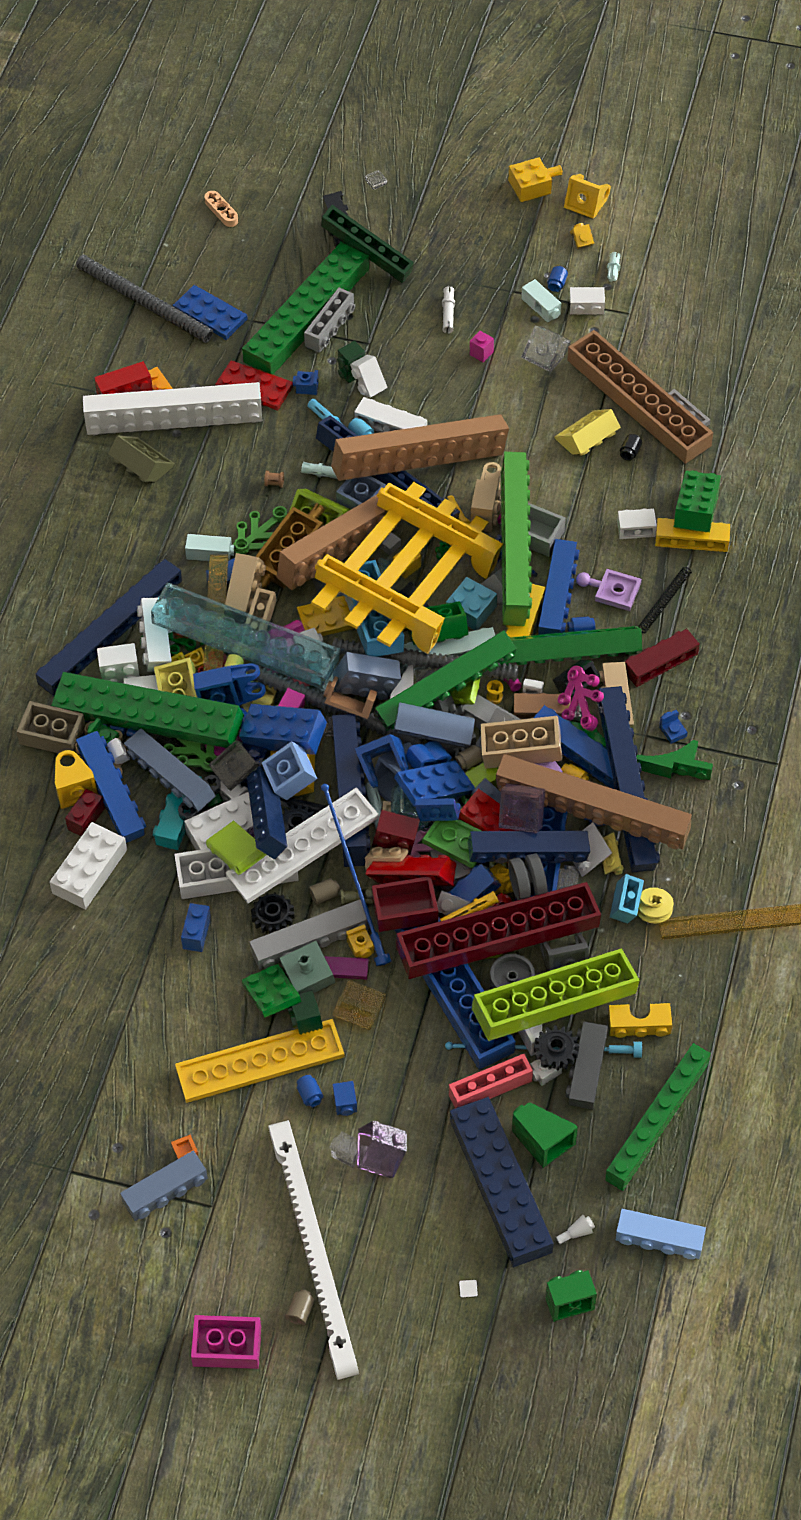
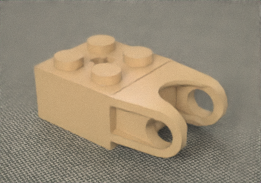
(486, 496)

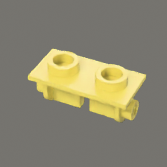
(612, 862)

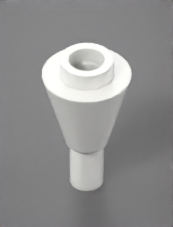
(581, 1227)

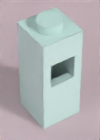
(541, 300)
(202, 546)

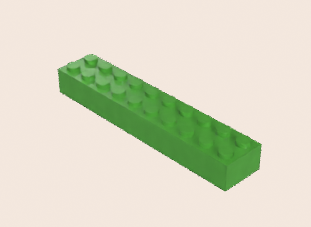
(515, 539)

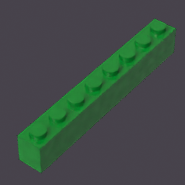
(576, 644)
(450, 677)
(657, 1117)

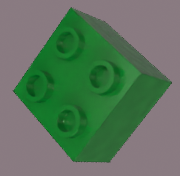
(570, 1295)

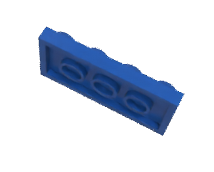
(211, 311)
(435, 782)

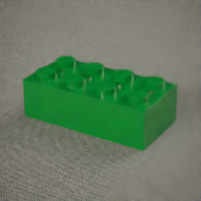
(697, 501)

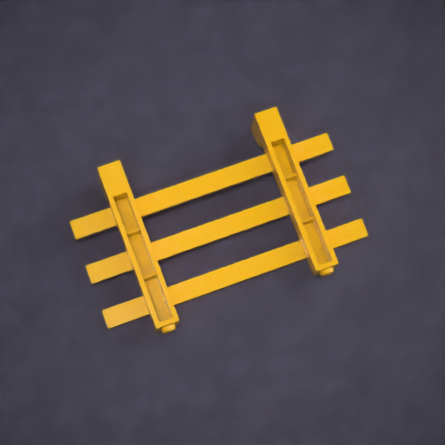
(378, 594)

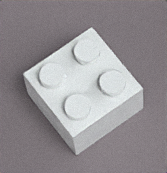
(118, 662)

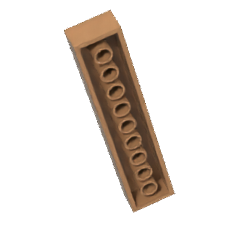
(640, 396)
(419, 447)
(599, 802)

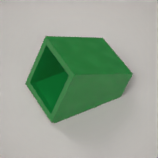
(543, 1133)

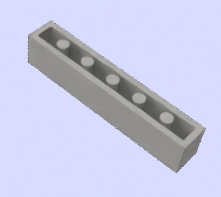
(321, 928)

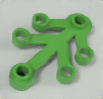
(260, 533)
(193, 748)

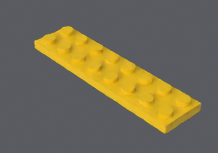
(258, 1061)

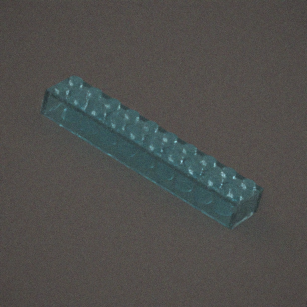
(245, 635)

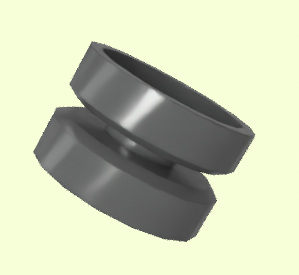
(527, 876)
(509, 970)

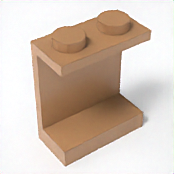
(347, 703)

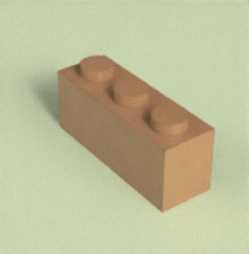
(528, 705)

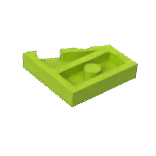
(466, 695)

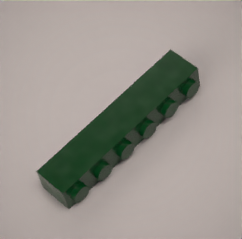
(365, 241)

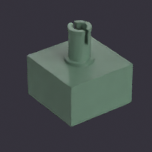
(308, 969)

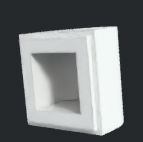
(532, 686)
(118, 751)

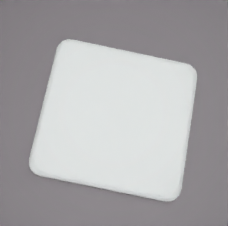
(468, 1288)

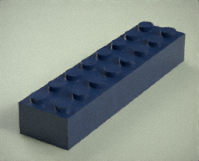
(350, 776)
(501, 1182)

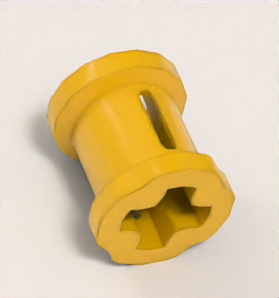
(494, 688)

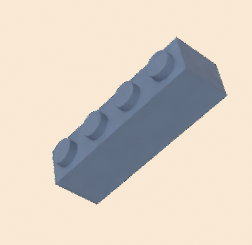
(164, 1186)

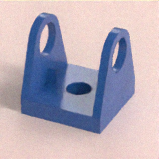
(376, 748)

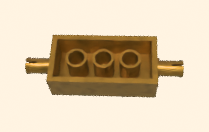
(292, 529)

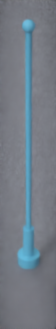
(636, 1049)

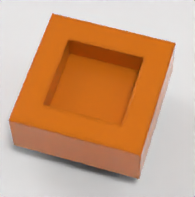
(184, 1146)

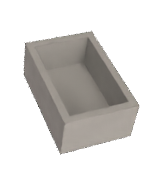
(544, 529)

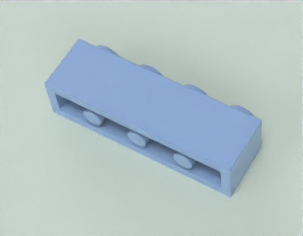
(660, 1234)

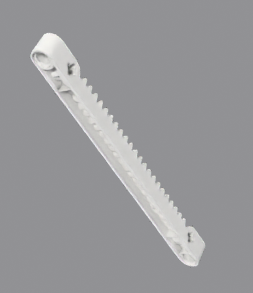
(342, 1358)

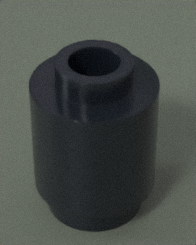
(630, 447)

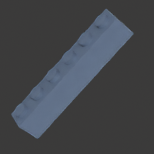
(169, 770)

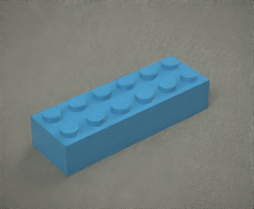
(374, 622)

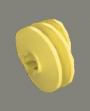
(655, 905)

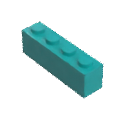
(171, 827)

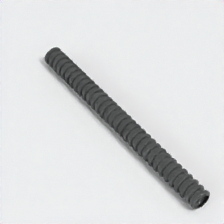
(144, 298)
(424, 659)
(316, 698)

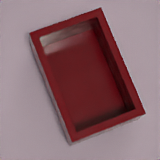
(405, 904)

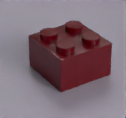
(395, 831)

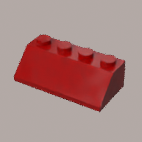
(440, 869)

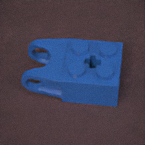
(229, 684)

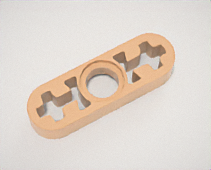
(213, 205)

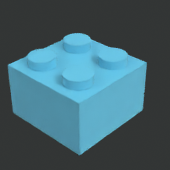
(476, 601)

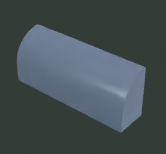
(434, 725)

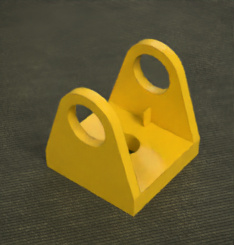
(594, 196)
(72, 780)

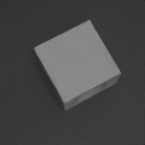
(390, 544)

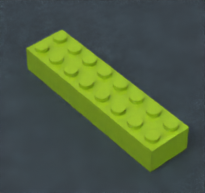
(555, 994)

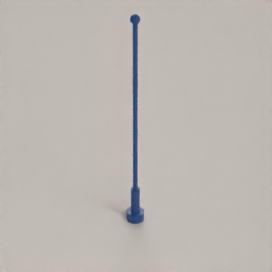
(381, 958)

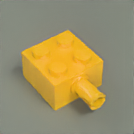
(532, 179)

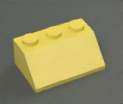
(588, 431)
(176, 677)

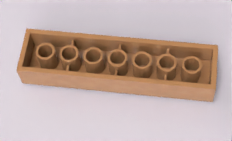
(336, 539)

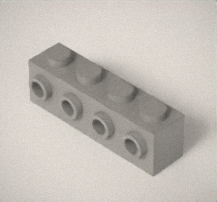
(329, 320)

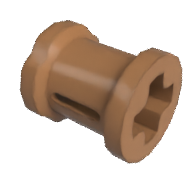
(274, 479)

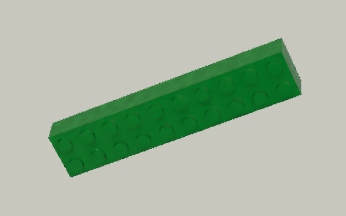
(286, 328)
(150, 710)

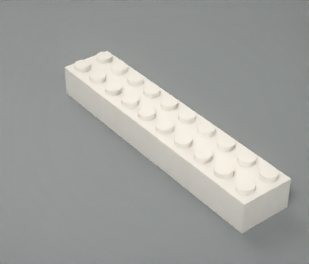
(172, 408)

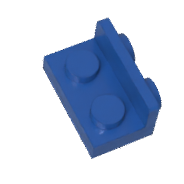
(437, 809)

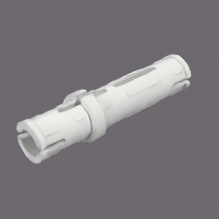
(448, 304)

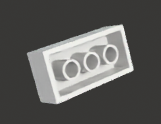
(213, 820)
(88, 865)

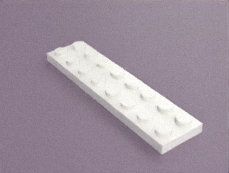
(306, 844)

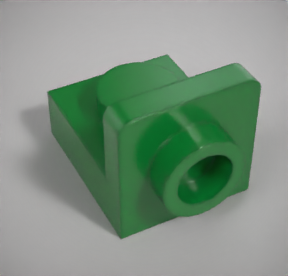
(108, 733)

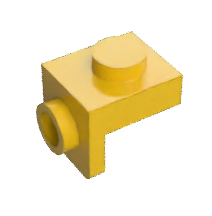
(582, 235)

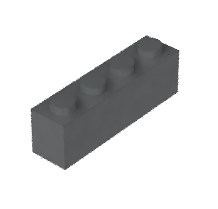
(587, 1066)

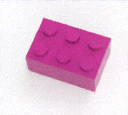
(226, 1342)

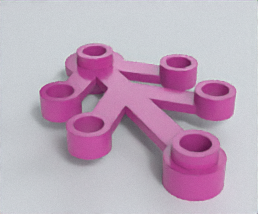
(575, 677)

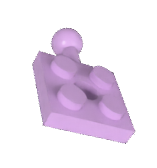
(610, 581)

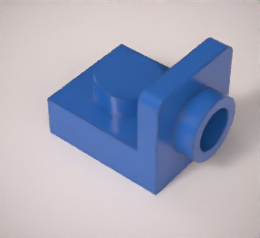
(672, 727)

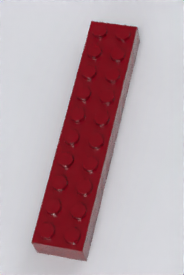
(498, 930)

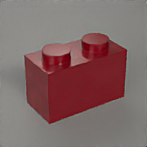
(85, 811)

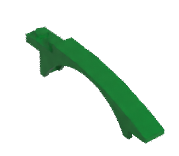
(680, 761)

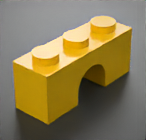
(624, 1024)

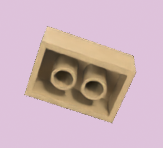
(244, 581)

